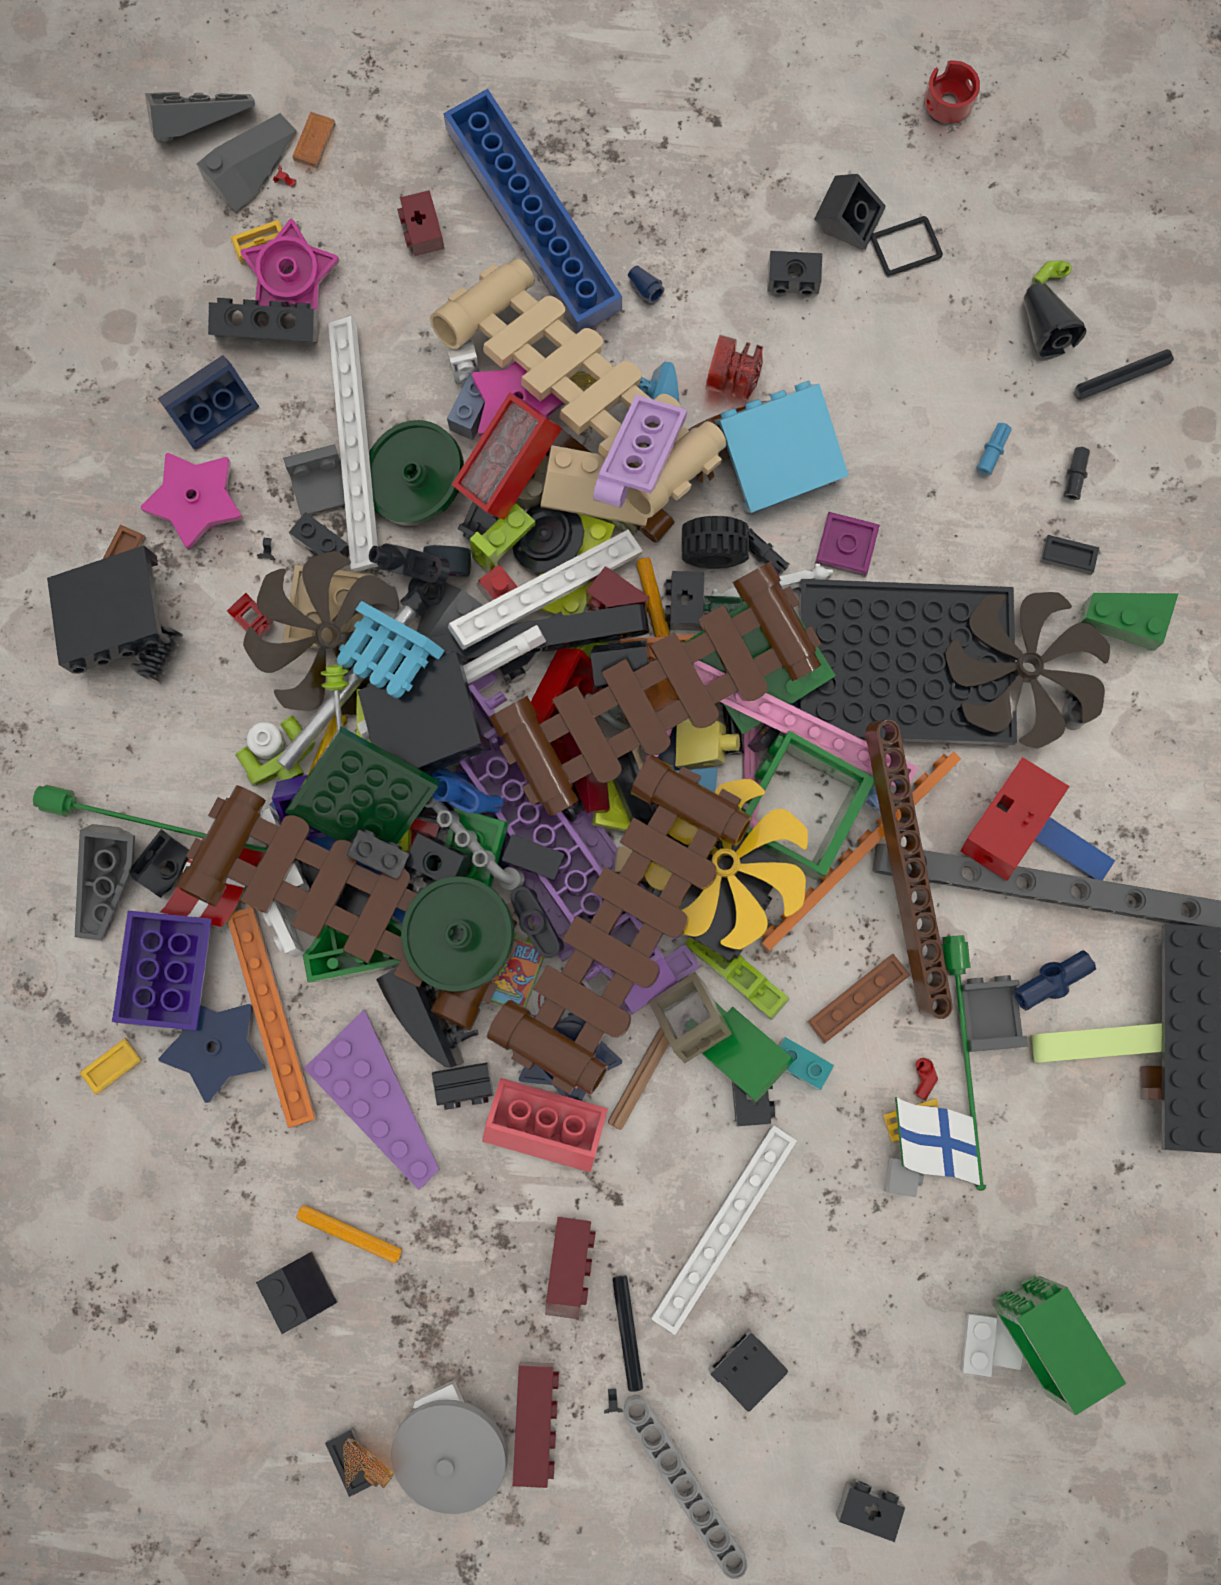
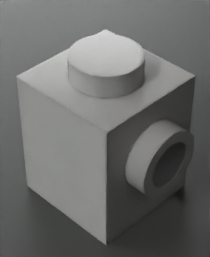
(901, 1180)

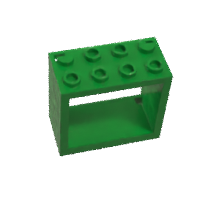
(833, 766)
(1058, 1343)

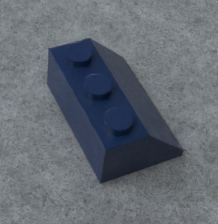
(208, 401)

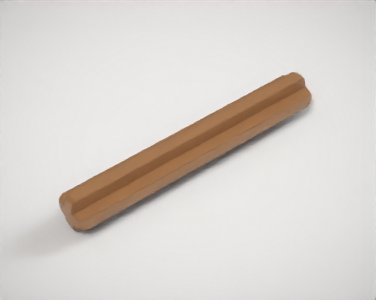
(639, 1080)

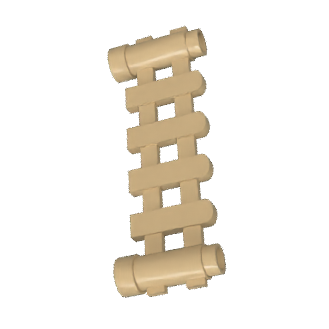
(506, 287)

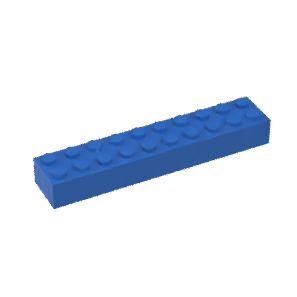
(533, 211)

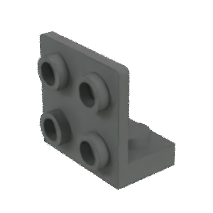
(316, 479)

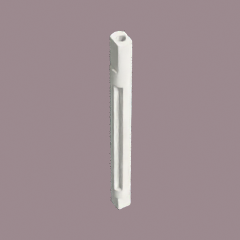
(492, 660)

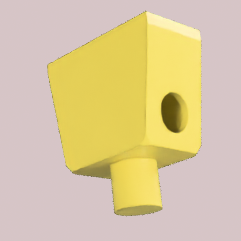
(703, 746)

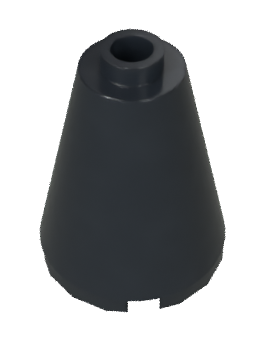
(1051, 322)

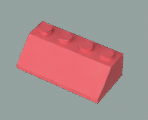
(544, 1125)

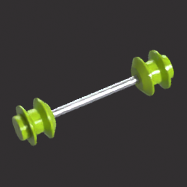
(335, 683)

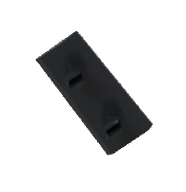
(428, 1030)

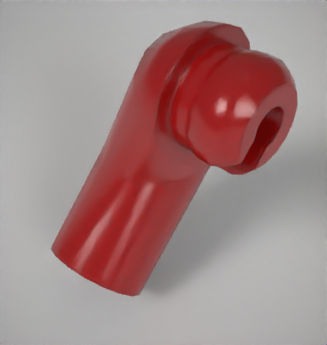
(928, 1078)

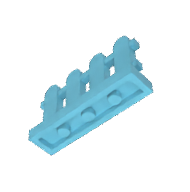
(397, 650)

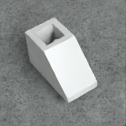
(463, 361)

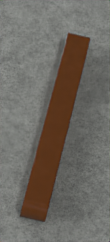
(918, 879)

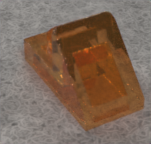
(359, 1458)

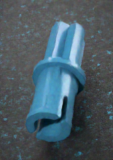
(994, 448)

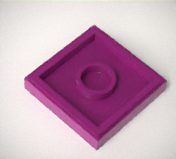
(847, 544)

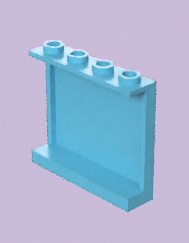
(782, 446)

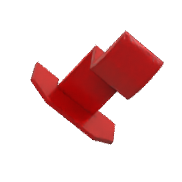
(284, 176)

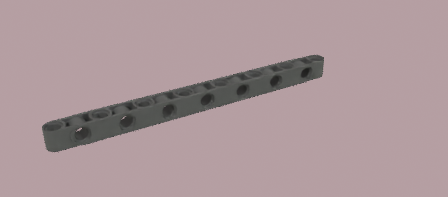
(1056, 889)

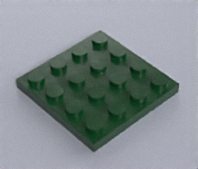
(361, 789)

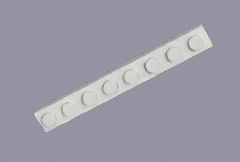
(543, 589)
(723, 1230)

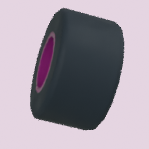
(458, 558)

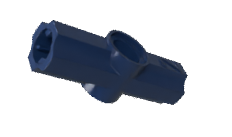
(1054, 980)

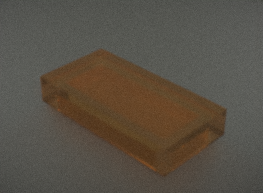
(313, 140)

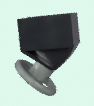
(607, 656)

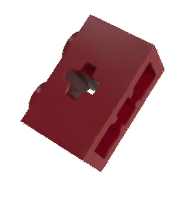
(418, 209)

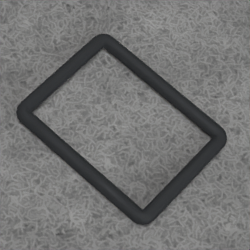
(914, 264)

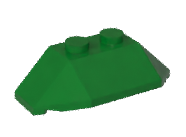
(327, 961)

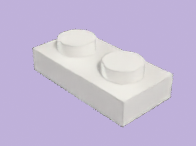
(979, 1344)

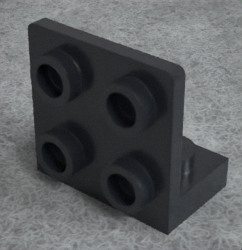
(748, 1370)

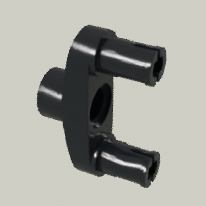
(543, 938)

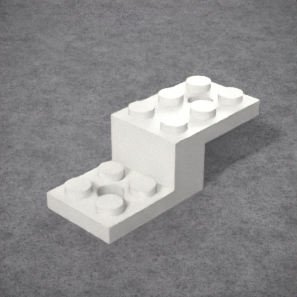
(277, 916)

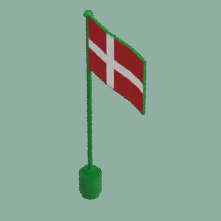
(63, 802)

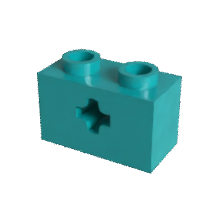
(806, 1065)

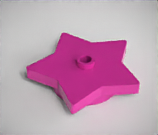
(288, 252)
(495, 387)
(197, 515)

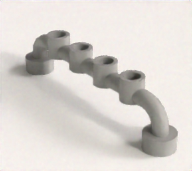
(509, 878)

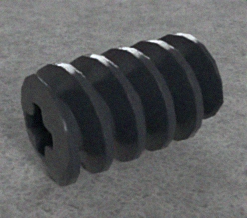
(153, 659)

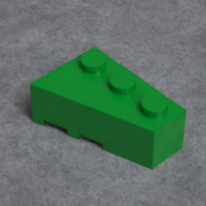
(1131, 616)

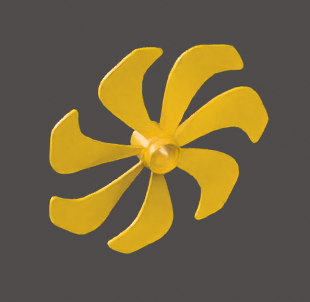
(784, 877)

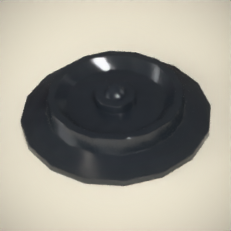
(551, 541)

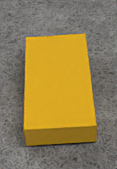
(111, 1066)

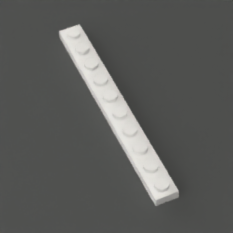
(353, 442)

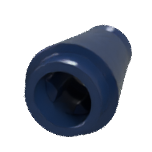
(646, 284)

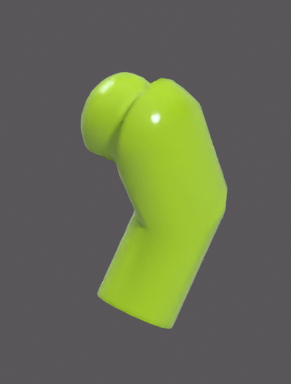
(1052, 269)

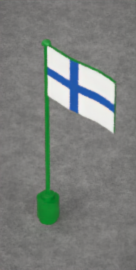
(938, 1138)

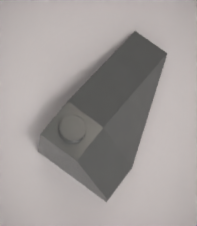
(175, 115)
(244, 162)
(453, 606)
(103, 869)

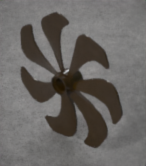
(276, 606)
(1033, 613)

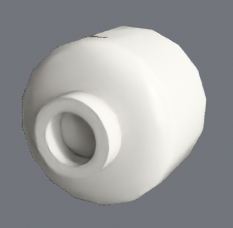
(265, 740)

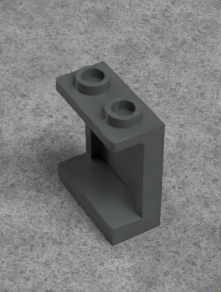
(992, 1014)

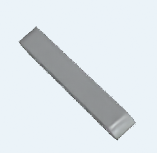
(695, 1496)

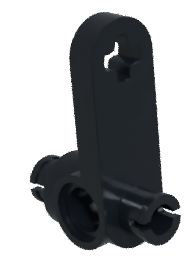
(410, 563)

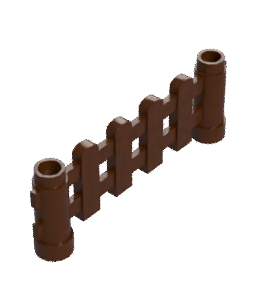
(529, 741)
(218, 859)
(535, 1038)

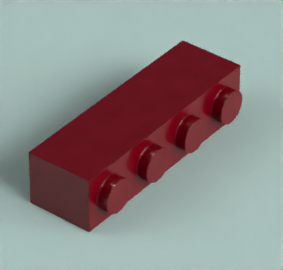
(533, 1424)

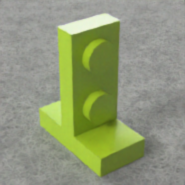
(500, 537)

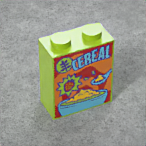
(518, 975)

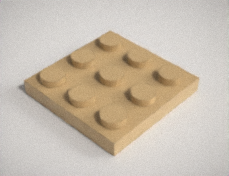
(338, 589)

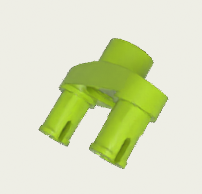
(261, 774)

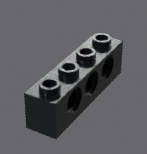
(221, 322)

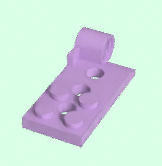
(615, 473)

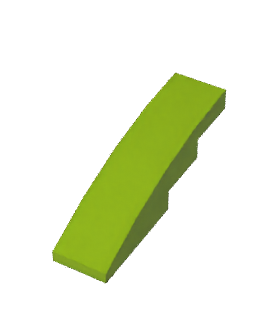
(744, 979)

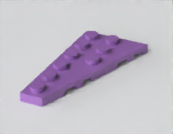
(367, 1089)

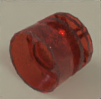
(734, 367)

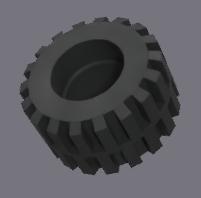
(715, 542)

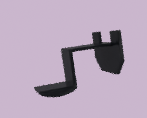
(267, 550)
(612, 1398)

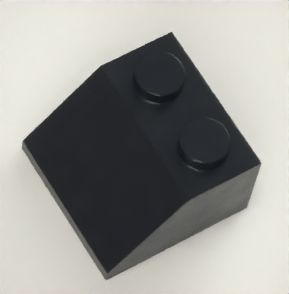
(850, 210)
(296, 1292)

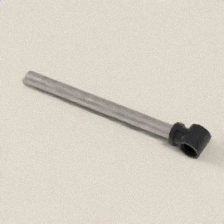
(414, 604)

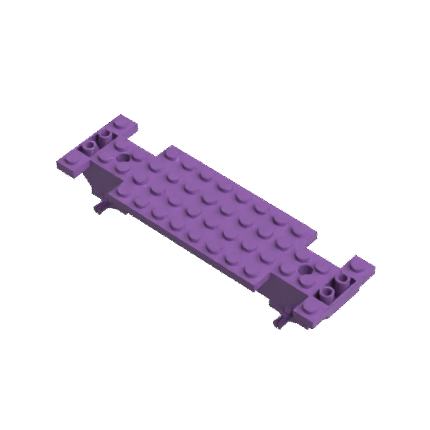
(585, 850)

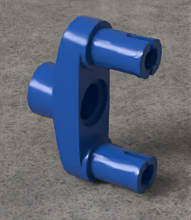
(457, 791)

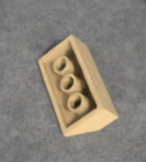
(571, 486)

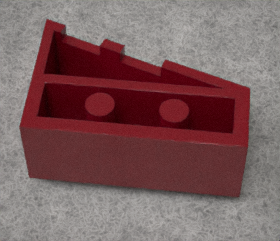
(569, 1267)

